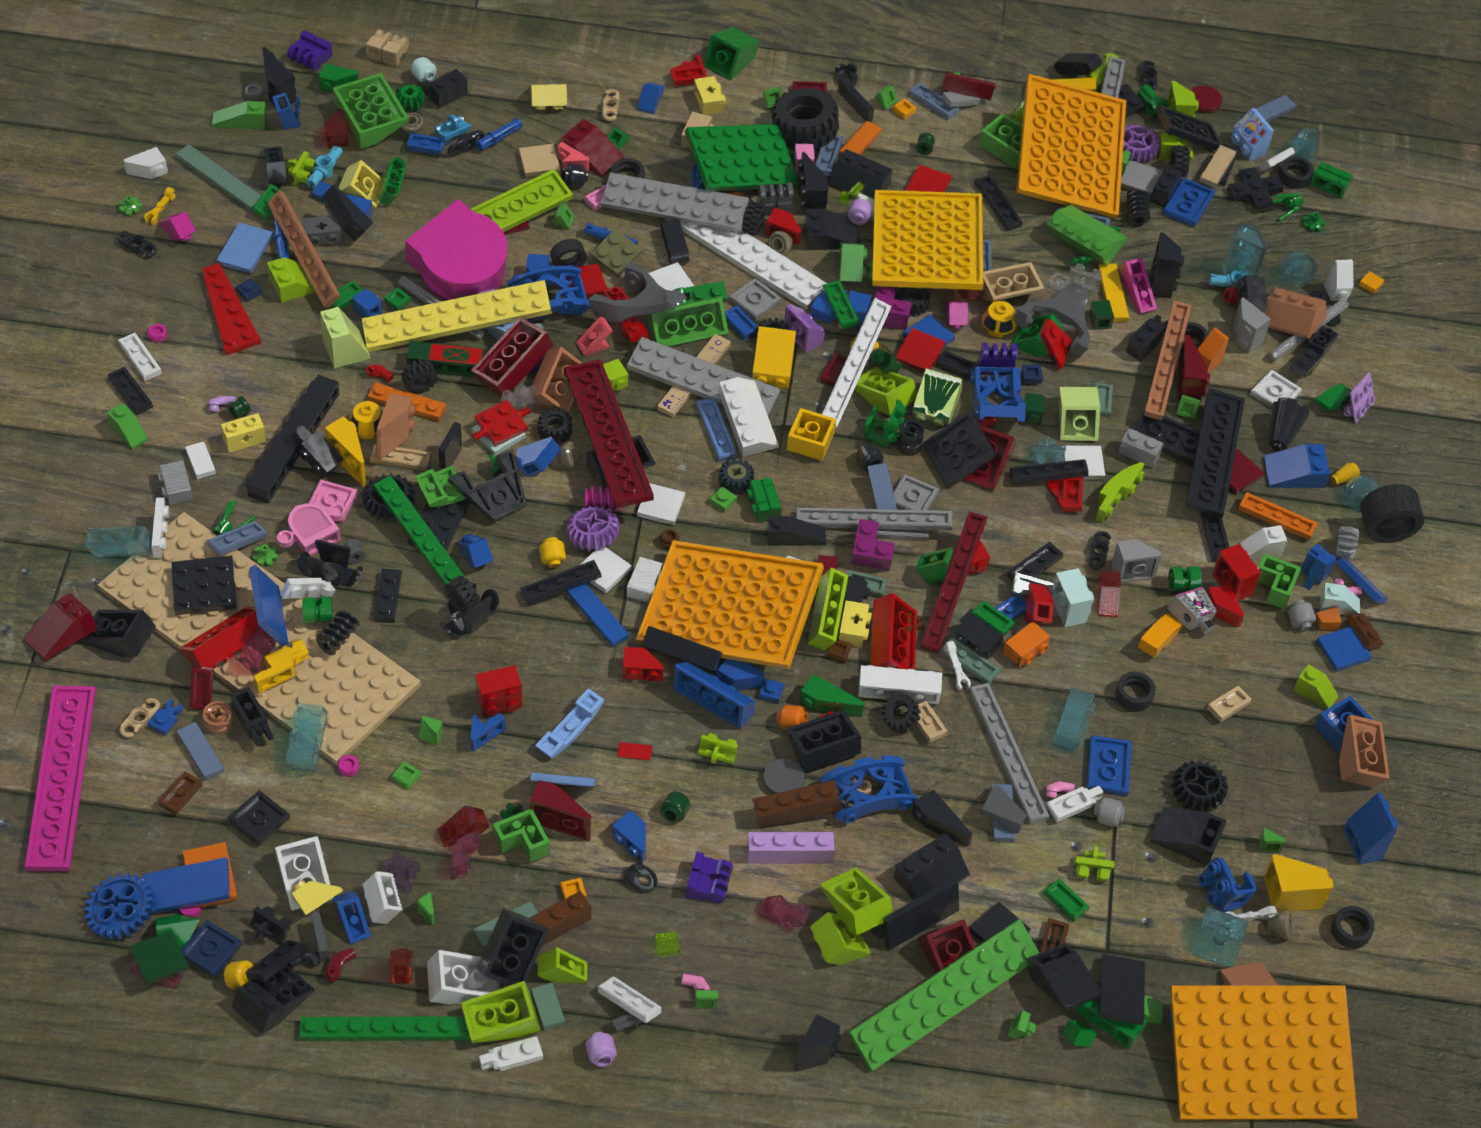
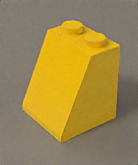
(774, 356)
(1296, 884)

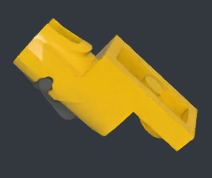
(281, 665)

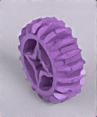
(1141, 143)
(592, 528)

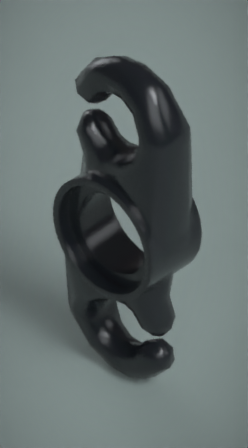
(1149, 70)
(471, 138)
(136, 249)
(1100, 557)

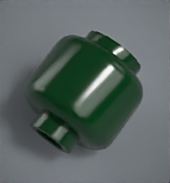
(675, 807)

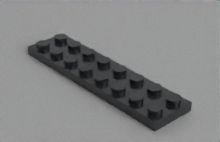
(1215, 453)

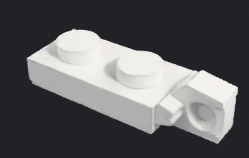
(306, 587)
(1074, 802)
(512, 1055)

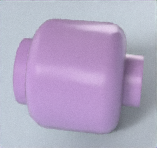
(859, 211)
(601, 1049)

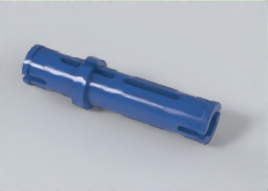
(493, 137)
(601, 233)
(280, 240)

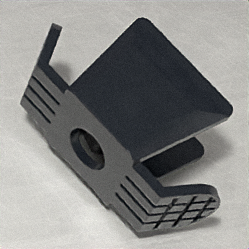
(331, 566)
(472, 621)

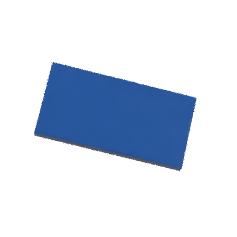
(268, 605)
(189, 885)

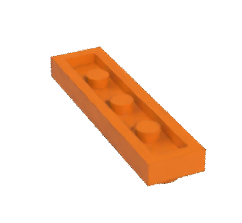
(424, 406)
(1277, 516)

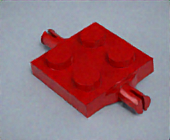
(501, 423)

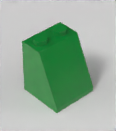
(730, 52)

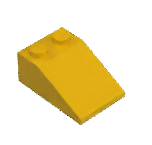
(345, 440)

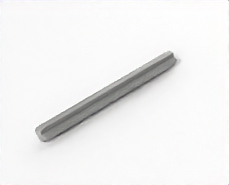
(429, 299)
(1294, 340)

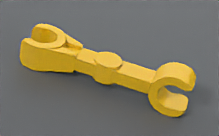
(154, 213)

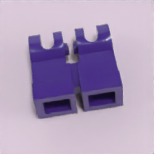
(310, 51)
(993, 358)
(709, 878)

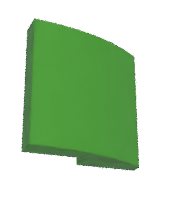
(437, 488)

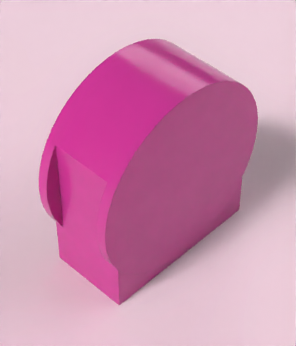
(459, 253)

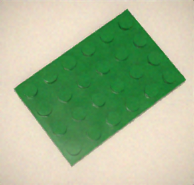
(741, 156)

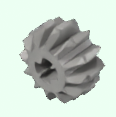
(1347, 542)

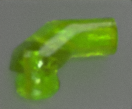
(854, 191)

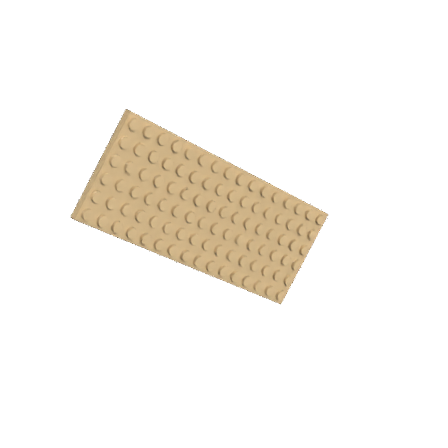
(354, 685)

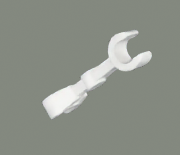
(950, 649)
(1265, 913)

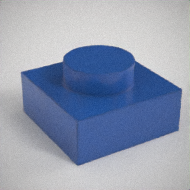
(771, 691)

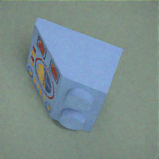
(1252, 135)

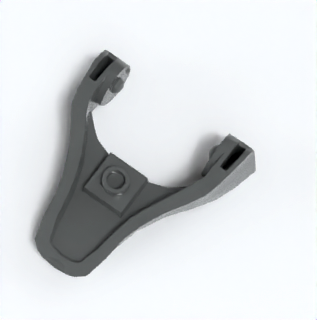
(650, 300)
(1067, 306)

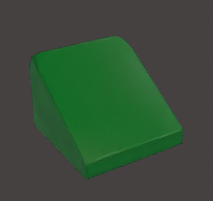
(618, 137)

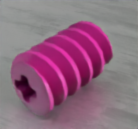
(599, 498)

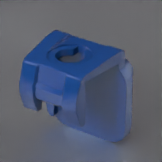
(1222, 886)

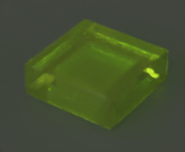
(667, 943)

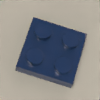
(211, 948)

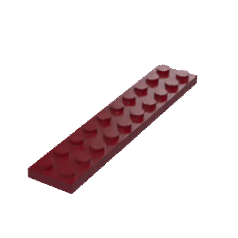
(609, 434)

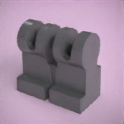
(782, 200)

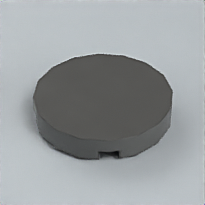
(783, 776)

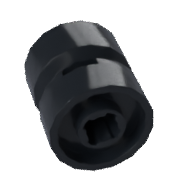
(910, 437)

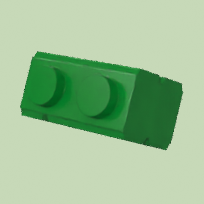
(1331, 179)
(764, 499)

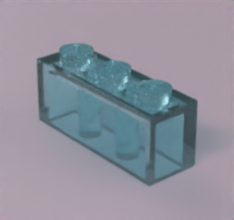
(119, 541)
(1074, 720)
(306, 737)

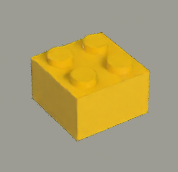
(811, 434)

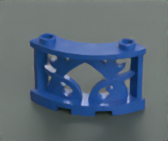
(558, 275)
(1014, 404)
(890, 768)

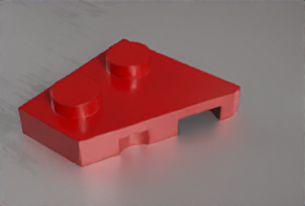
(688, 72)
(1056, 342)
(1067, 493)

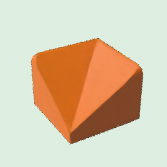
(1328, 619)

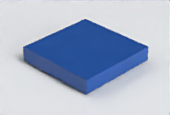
(932, 327)
(1343, 649)

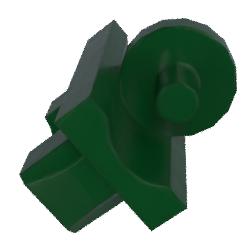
(885, 360)

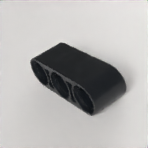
(1078, 64)
(674, 242)

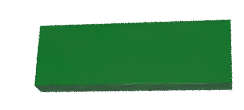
(840, 304)

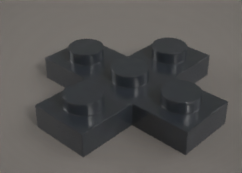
(1255, 188)

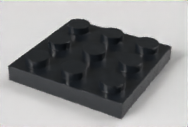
(959, 449)
(203, 585)

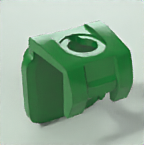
(890, 427)

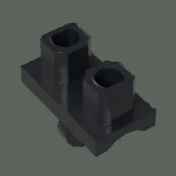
(269, 926)

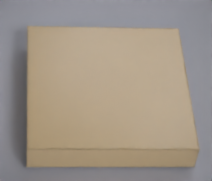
(539, 160)

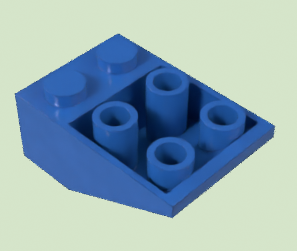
(1371, 830)

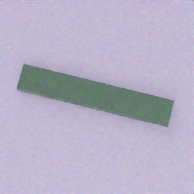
(218, 176)

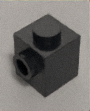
(856, 589)

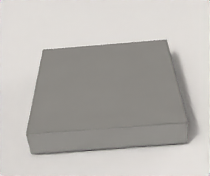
(1140, 177)
(755, 299)
(914, 494)

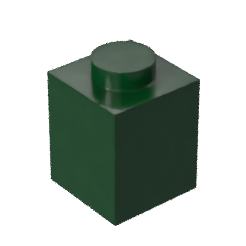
(1101, 315)
(1034, 408)

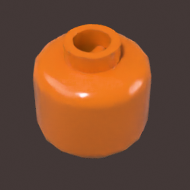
(790, 716)

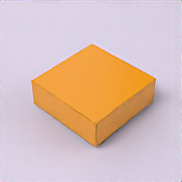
(904, 109)
(1371, 282)
(571, 887)

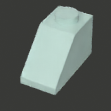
(1339, 596)

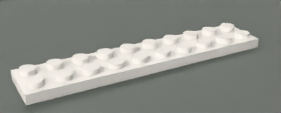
(759, 262)

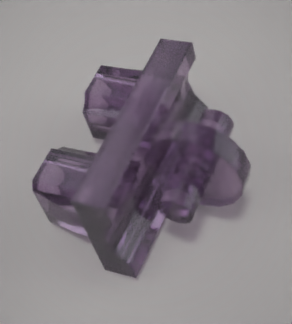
(404, 869)

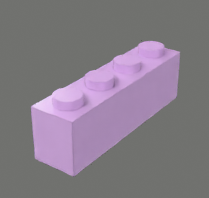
(790, 847)

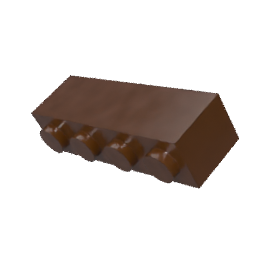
(796, 804)
(564, 916)

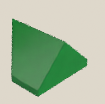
(180, 925)

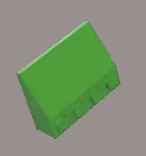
(370, 109)

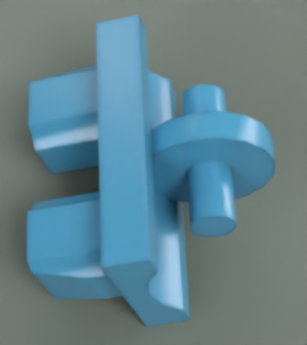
(453, 127)

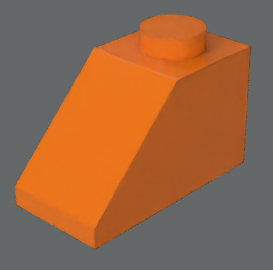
(1213, 348)

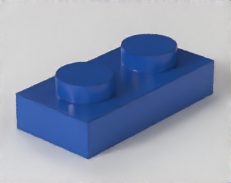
(425, 144)

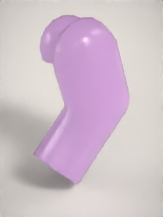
(220, 400)

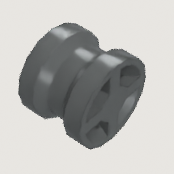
(357, 553)

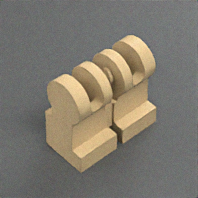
(386, 48)

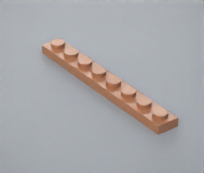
(304, 249)
(1167, 360)

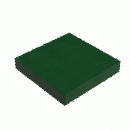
(158, 957)

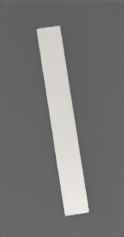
(856, 360)

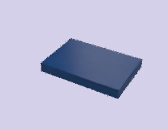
(1189, 202)
(1109, 765)

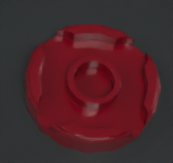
(1208, 98)

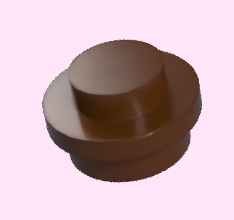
(667, 537)

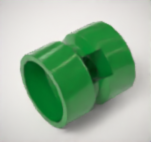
(1184, 578)
(317, 609)

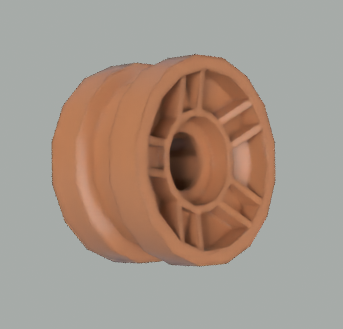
(223, 722)

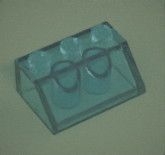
(1245, 251)

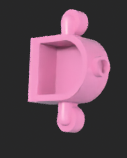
(310, 523)

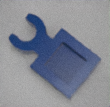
(165, 719)

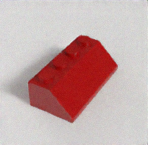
(222, 639)
(890, 641)

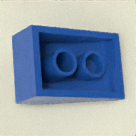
(1298, 467)

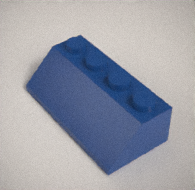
(713, 694)

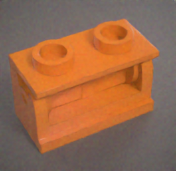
(1026, 644)

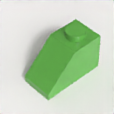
(126, 426)

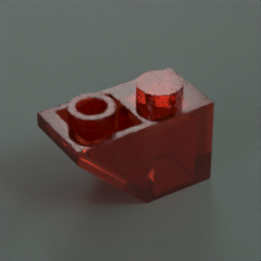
(462, 823)

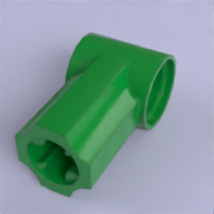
(1151, 99)

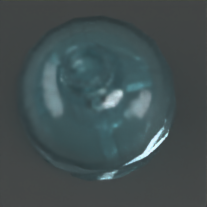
(1306, 143)
(1297, 268)
(1356, 490)

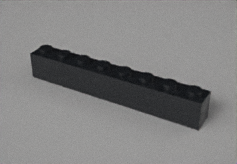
(283, 452)

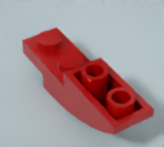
(631, 327)

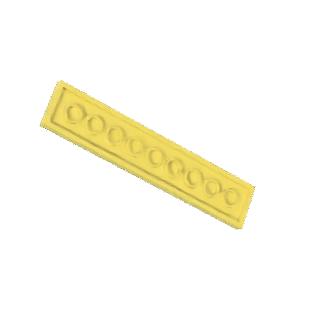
(456, 316)

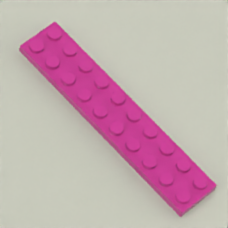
(60, 779)

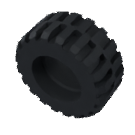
(806, 104)

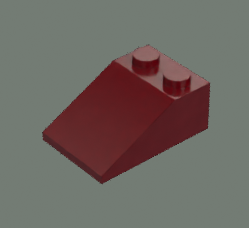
(595, 145)
(1191, 371)
(991, 472)
(60, 627)
(559, 811)
(946, 944)

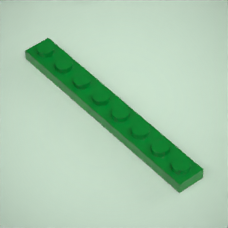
(417, 530)
(384, 1028)

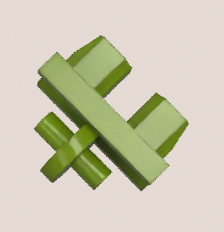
(299, 168)
(718, 749)
(1083, 864)

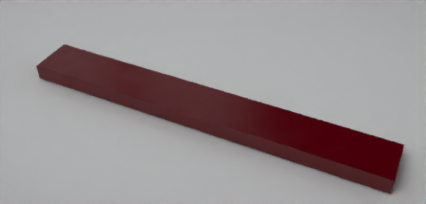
(953, 582)

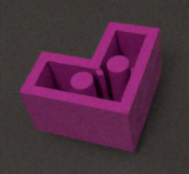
(900, 310)
(870, 551)

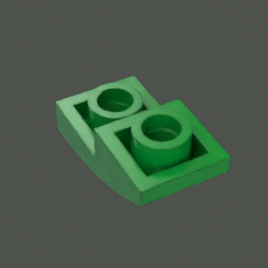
(1333, 397)

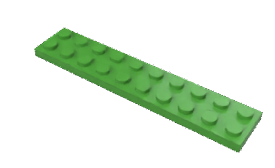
(943, 995)

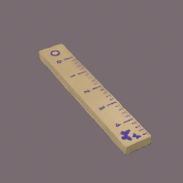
(676, 396)

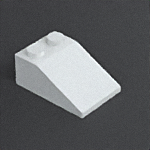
(301, 862)
(456, 978)

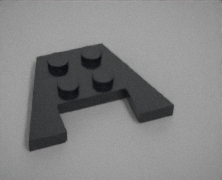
(498, 495)

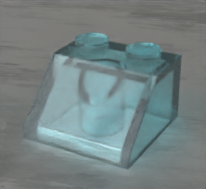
(1219, 937)

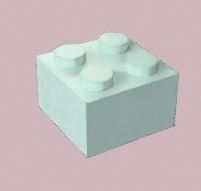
(1072, 597)

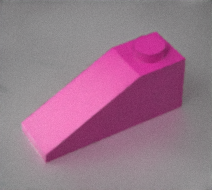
(1137, 285)

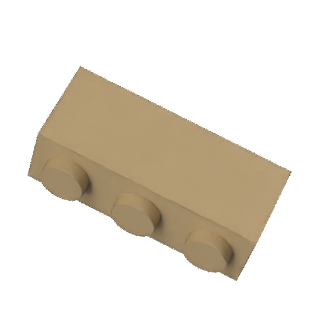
(1011, 282)

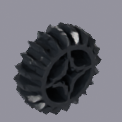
(374, 503)
(1203, 781)

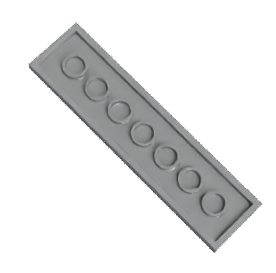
(675, 202)
(690, 372)

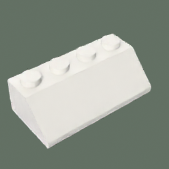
(747, 416)

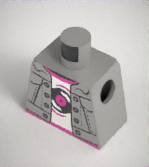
(1194, 609)

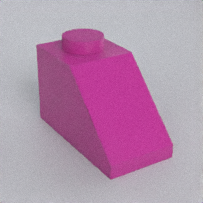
(178, 226)
(956, 313)

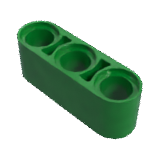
(391, 181)

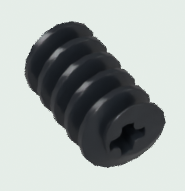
(1138, 207)
(336, 632)

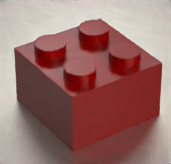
(1237, 569)
(498, 691)

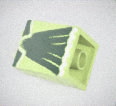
(937, 397)

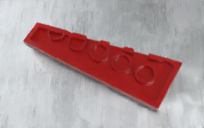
(232, 320)

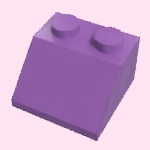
(808, 333)

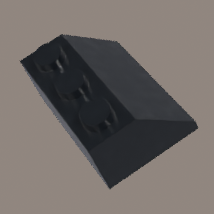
(857, 168)
(1166, 267)
(642, 450)
(824, 740)
(931, 867)
(512, 948)

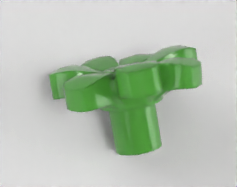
(130, 205)
(265, 554)

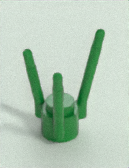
(1291, 201)
(223, 524)

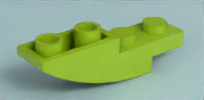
(1118, 488)

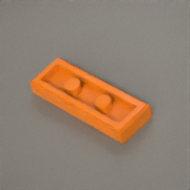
(862, 138)

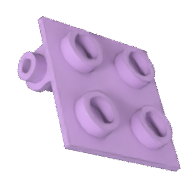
(1361, 399)

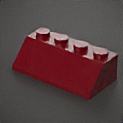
(512, 356)

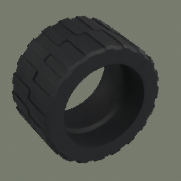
(1392, 513)

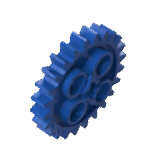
(119, 906)

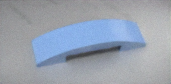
(572, 725)

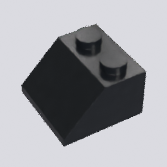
(446, 88)
(818, 1044)

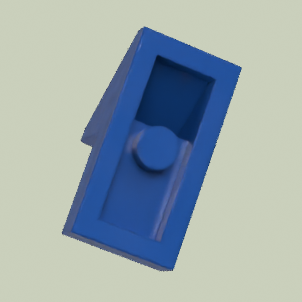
(650, 97)
(483, 733)

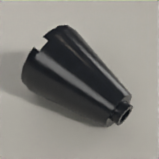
(1286, 421)

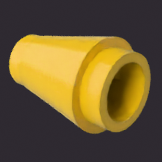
(1345, 473)

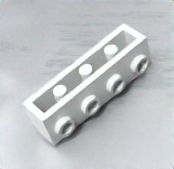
(884, 682)

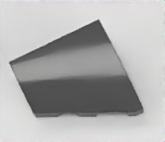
(1004, 809)

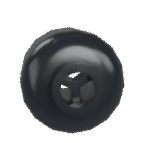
(574, 175)
(869, 455)

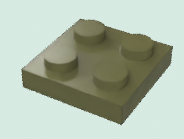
(616, 252)

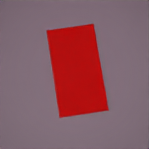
(634, 751)

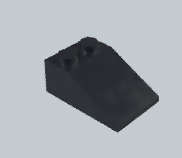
(827, 230)
(120, 632)

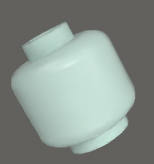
(423, 69)

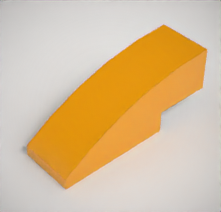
(1160, 635)

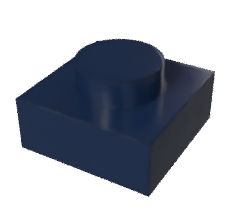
(249, 290)
(1032, 374)

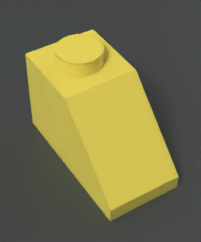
(313, 894)

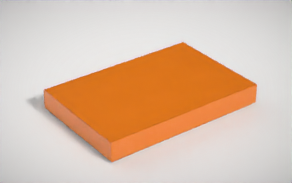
(209, 853)

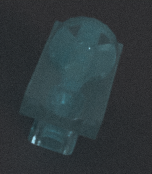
(1047, 449)

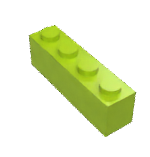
(827, 609)

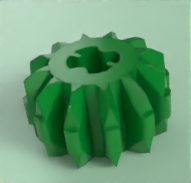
(410, 97)

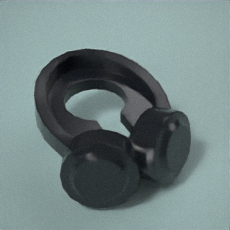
(850, 69)
(630, 877)

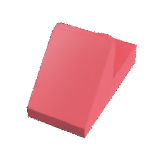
(571, 156)
(594, 338)

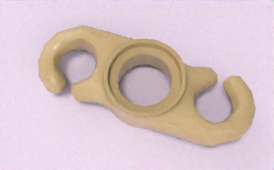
(610, 110)
(130, 722)

